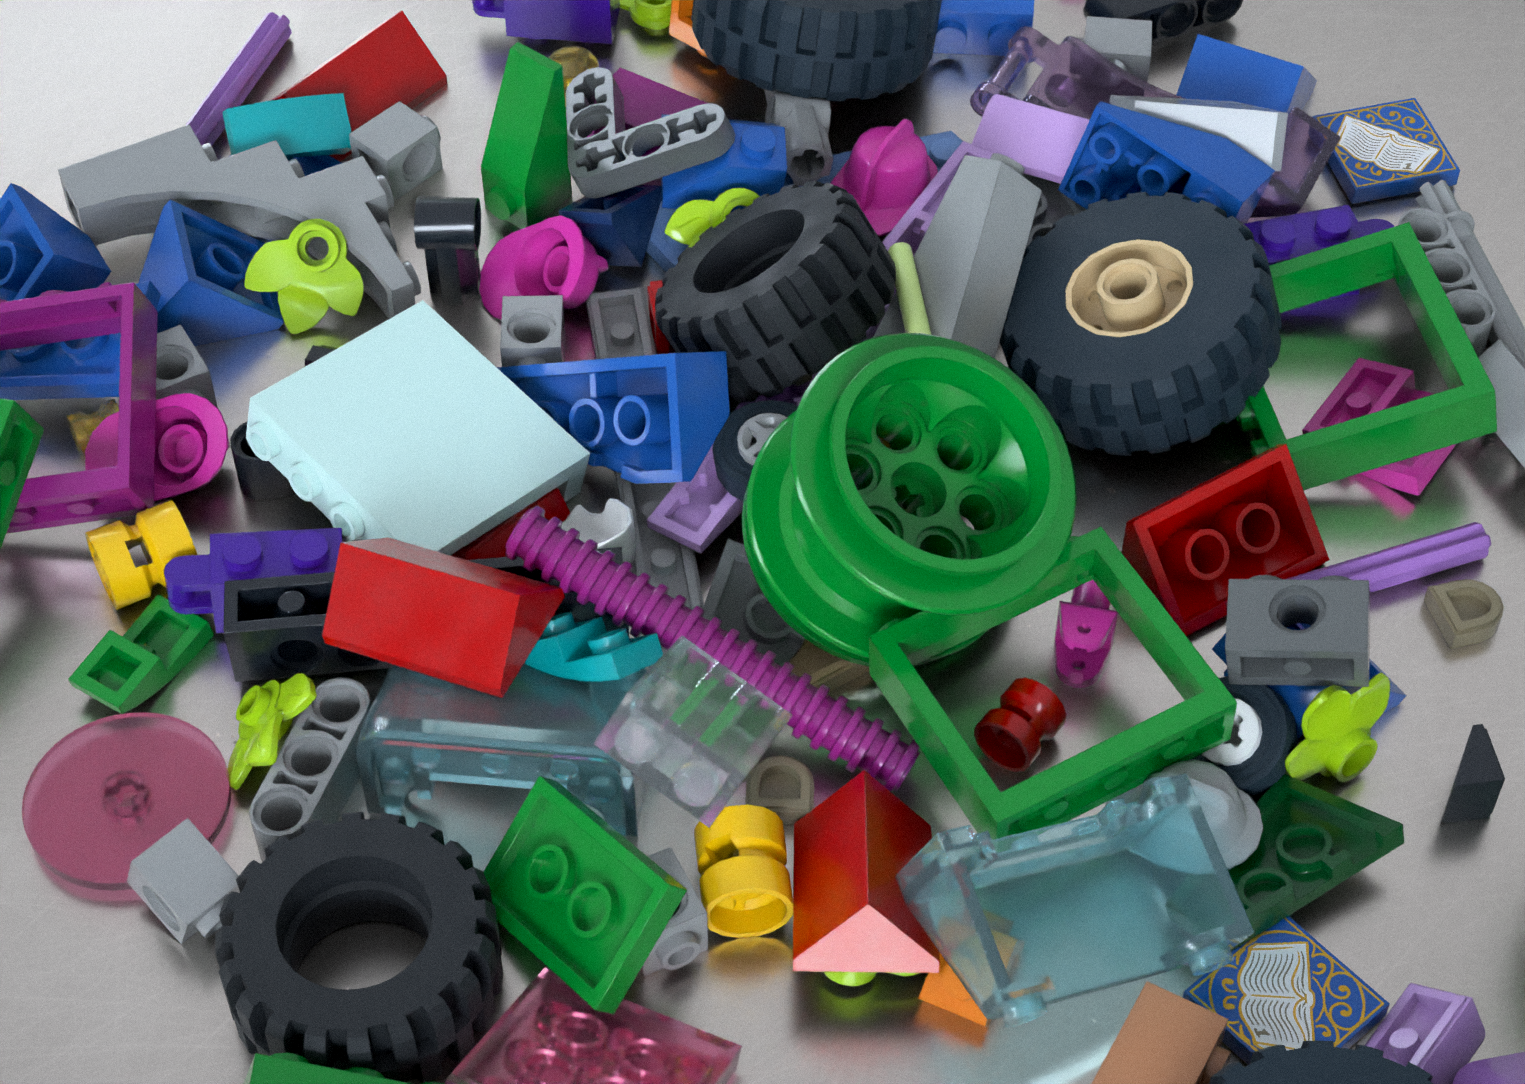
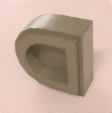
(1464, 611)
(782, 787)

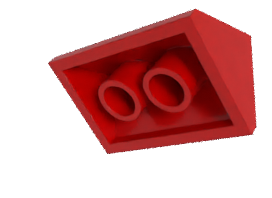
(375, 73)
(1222, 530)
(436, 613)
(847, 887)

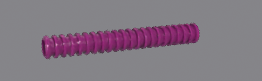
(652, 611)

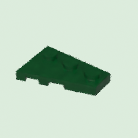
(1307, 849)

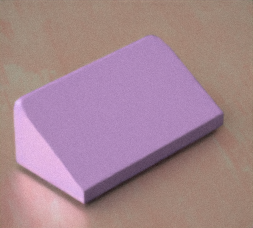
(1031, 135)
(1431, 1031)

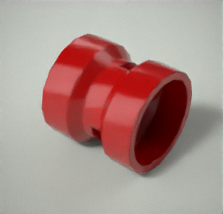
(1015, 730)

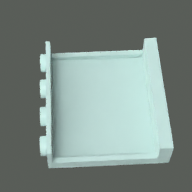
(412, 437)

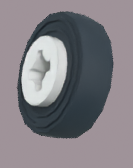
(1261, 743)

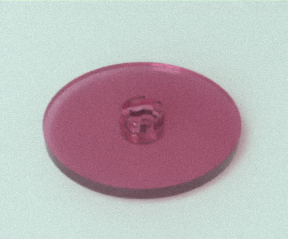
(80, 781)

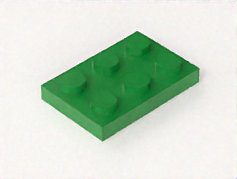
(579, 894)

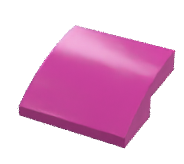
(1369, 389)

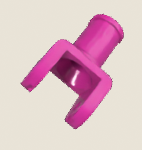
(1083, 636)

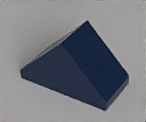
(618, 223)

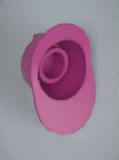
(886, 173)
(541, 262)
(188, 444)

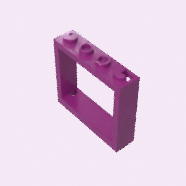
(78, 315)

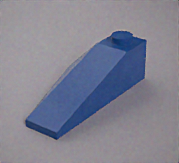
(636, 413)

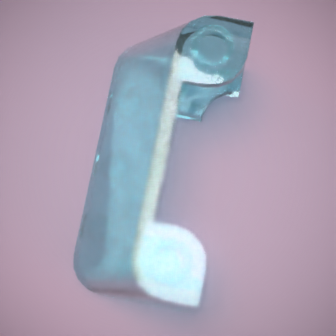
(451, 733)
(1078, 903)

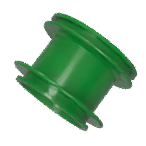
(876, 532)

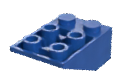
(1141, 153)

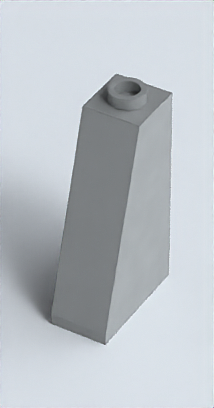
(973, 253)

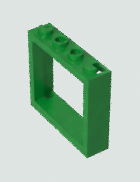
(1398, 431)
(1093, 774)

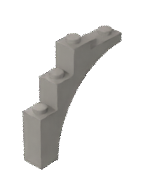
(249, 192)

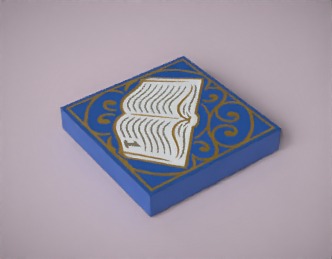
(1387, 151)
(1286, 993)

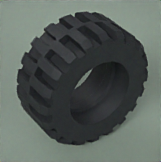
(778, 288)
(353, 876)

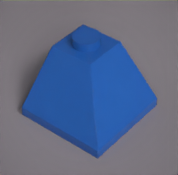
(753, 162)
(43, 250)
(202, 277)

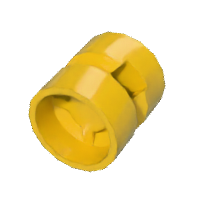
(161, 536)
(744, 872)

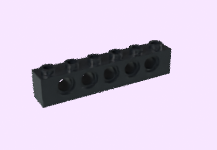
(279, 622)

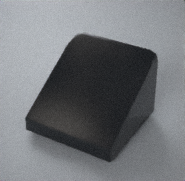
(1476, 780)

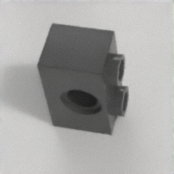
(1326, 654)

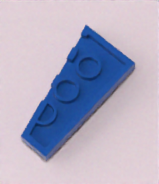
(66, 368)

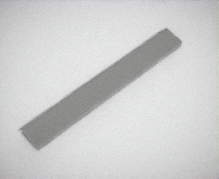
(623, 329)

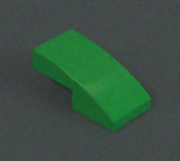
(143, 660)

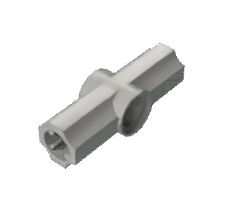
(805, 133)

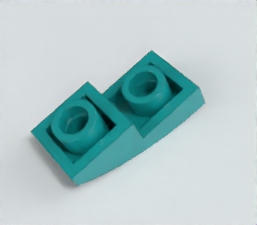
(298, 124)
(589, 652)

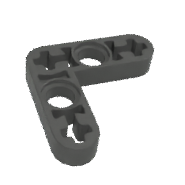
(613, 156)

